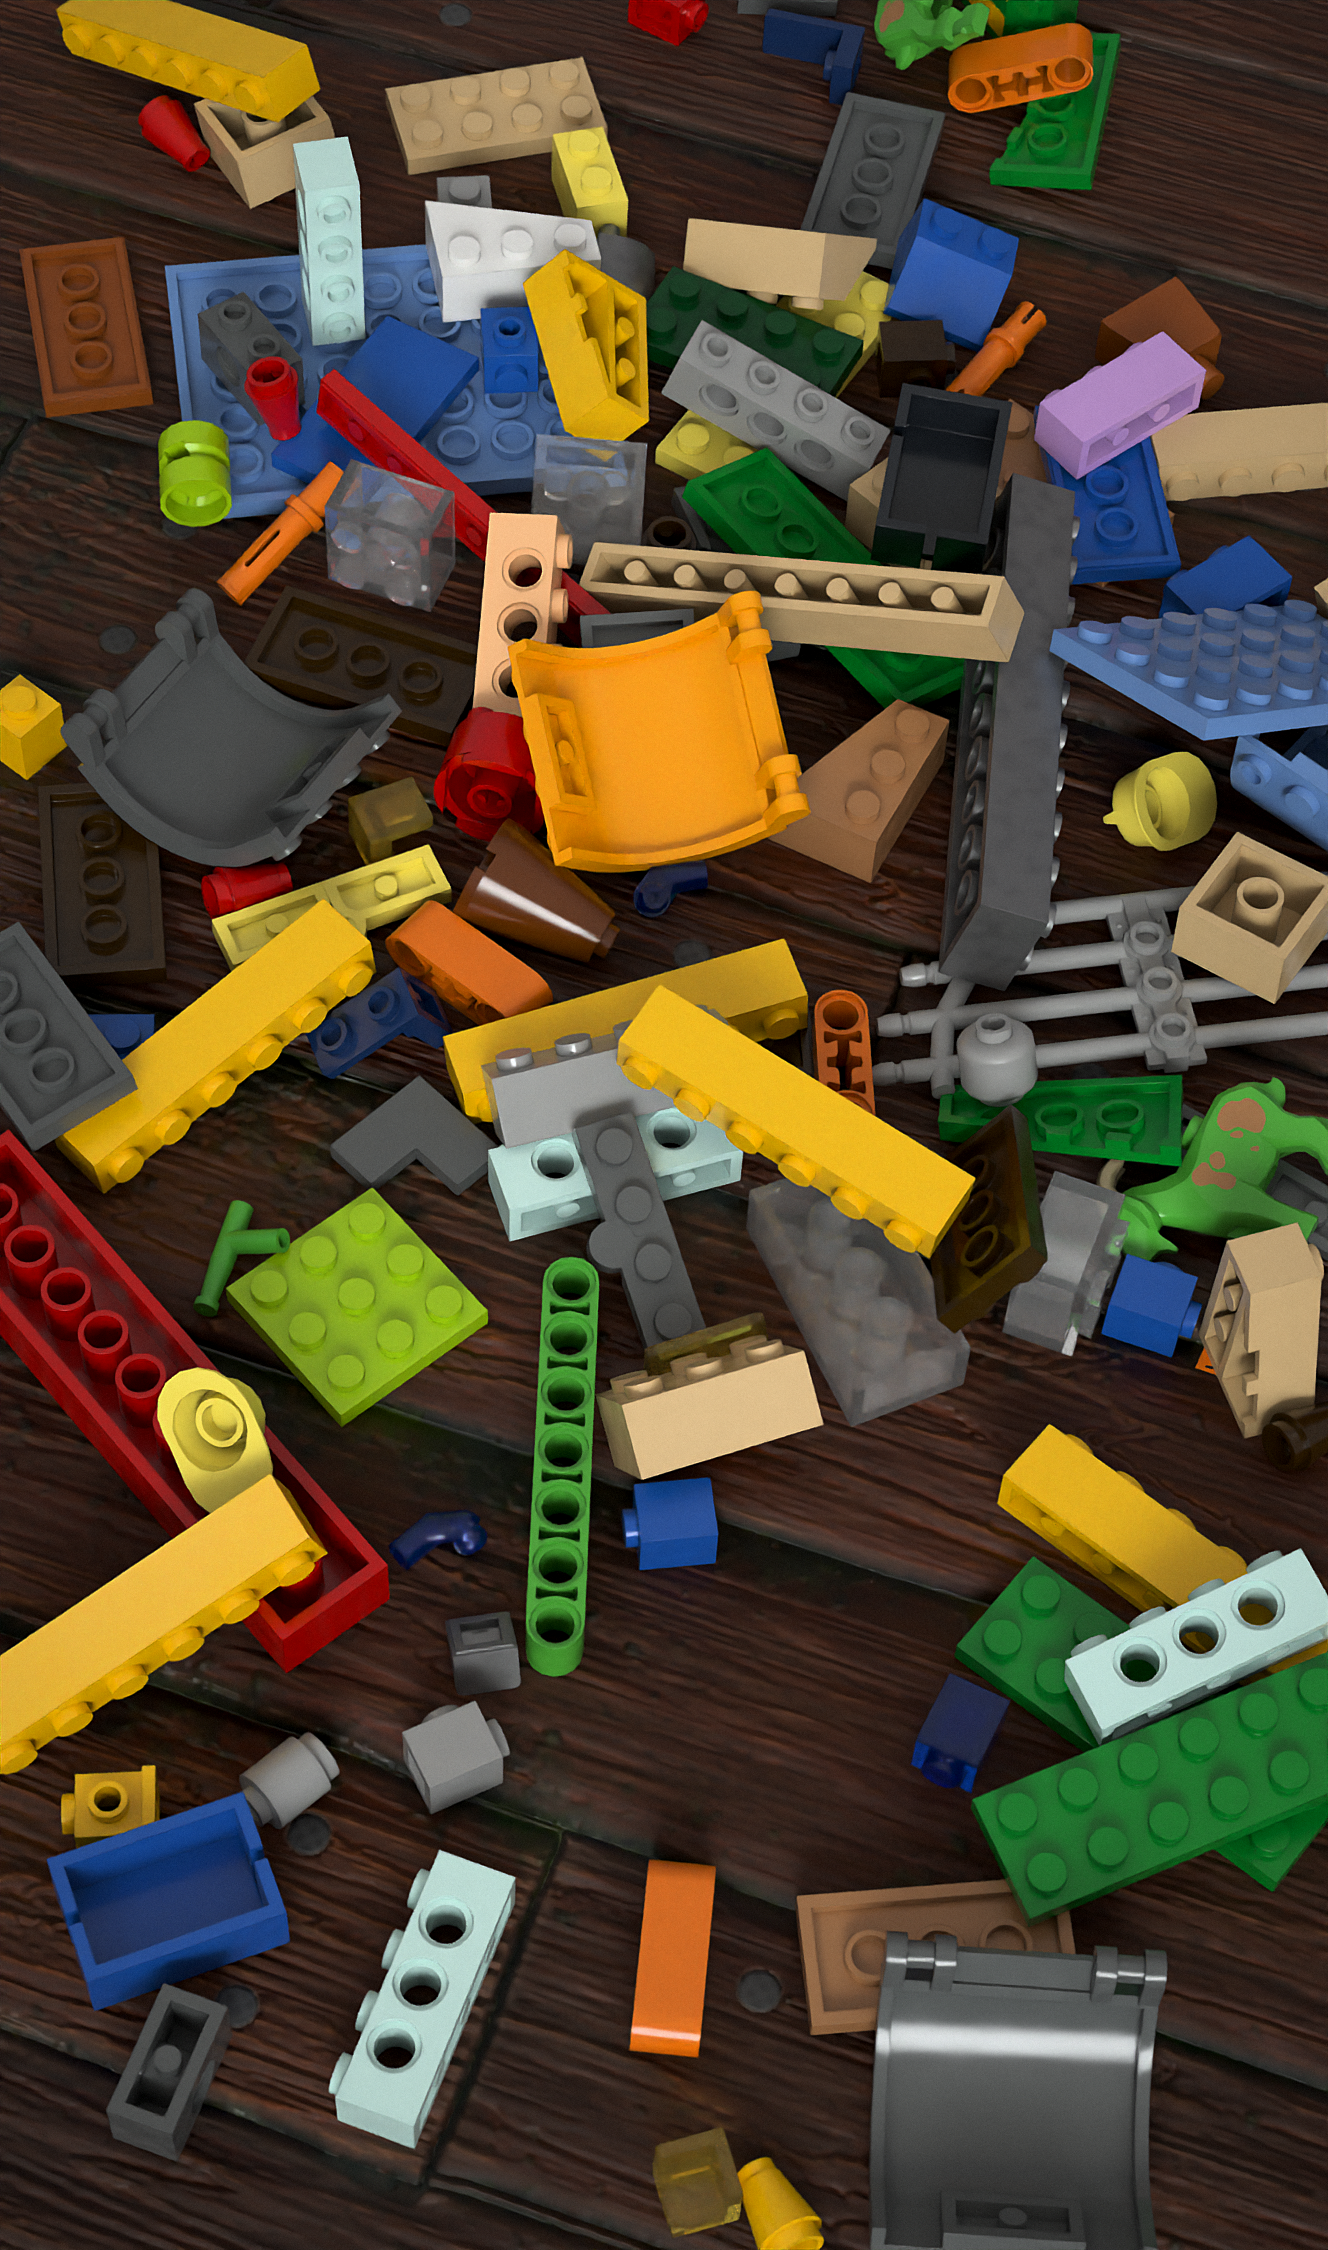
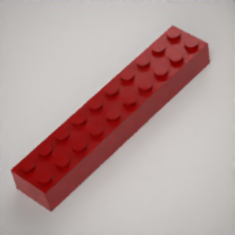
(105, 1357)

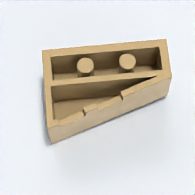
(1265, 1324)

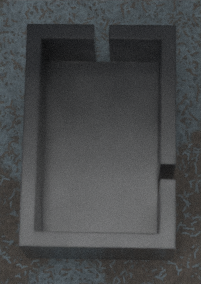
(941, 480)

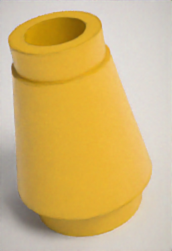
(776, 2210)

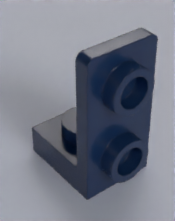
(819, 42)
(374, 1018)

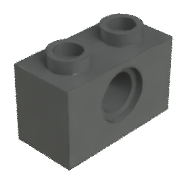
(237, 336)
(169, 2072)

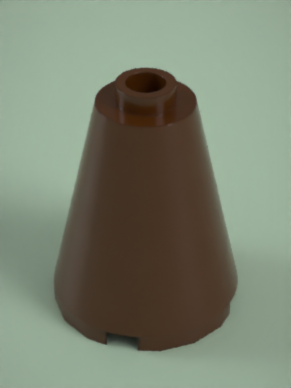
(533, 901)

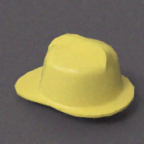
(1165, 802)
(214, 1434)

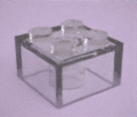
(591, 489)
(390, 535)
(1083, 1259)

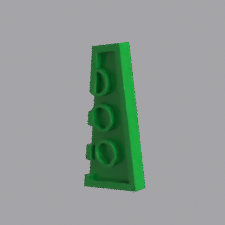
(1063, 132)
(1086, 1117)

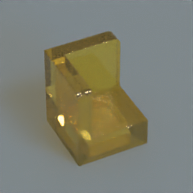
(385, 816)
(697, 2182)

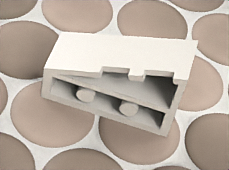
(488, 253)

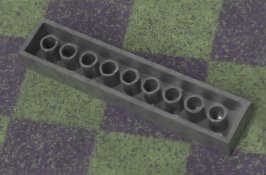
(1011, 749)

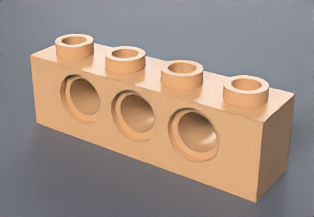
(513, 546)

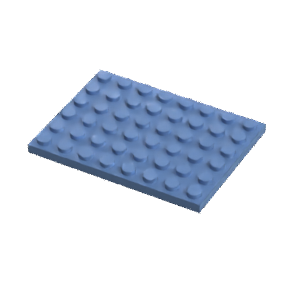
(478, 438)

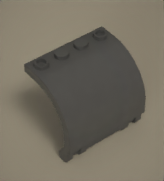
(214, 754)
(1012, 2098)

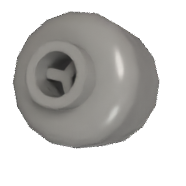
(997, 1060)

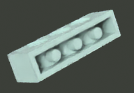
(329, 240)
(538, 1204)
(1122, 1706)
(400, 2099)

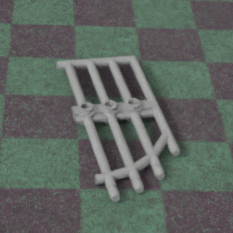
(1152, 991)

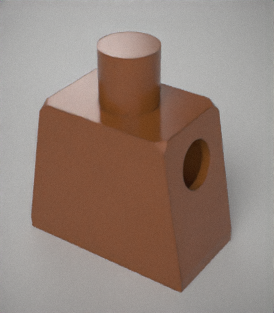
(1178, 315)

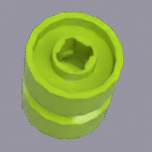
(194, 473)

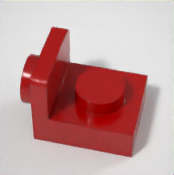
(668, 18)

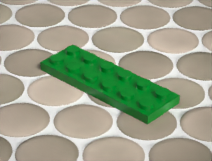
(770, 513)
(1023, 1653)
(1162, 1793)

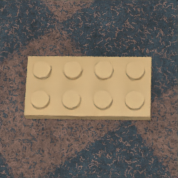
(491, 114)

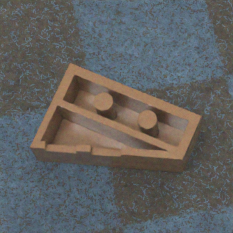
(868, 790)

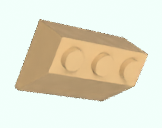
(777, 260)

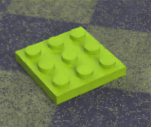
(357, 1306)

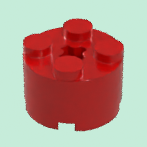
(489, 775)

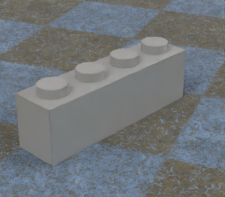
(565, 1087)

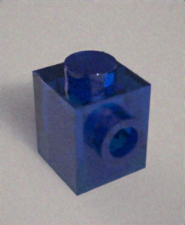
(959, 1734)

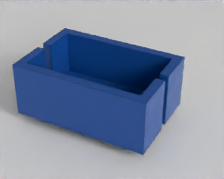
(169, 1900)

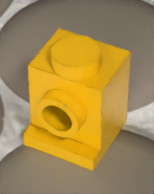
(133, 1792)

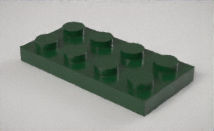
(792, 341)

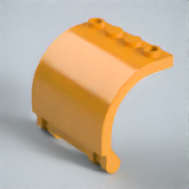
(658, 744)

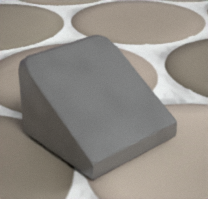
(483, 1653)

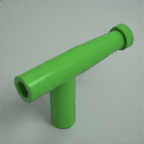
(231, 1242)

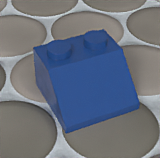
(951, 273)

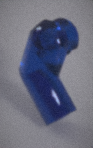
(663, 884)
(438, 1528)

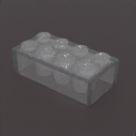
(855, 1302)

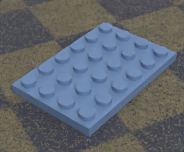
(1213, 669)

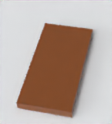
(85, 327)

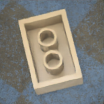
(708, 1406)

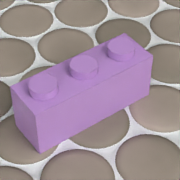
(1119, 404)

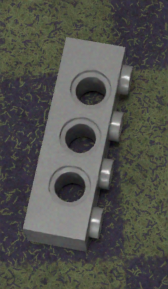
(774, 410)

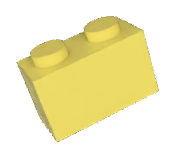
(588, 179)

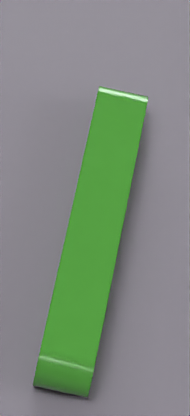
(562, 1488)

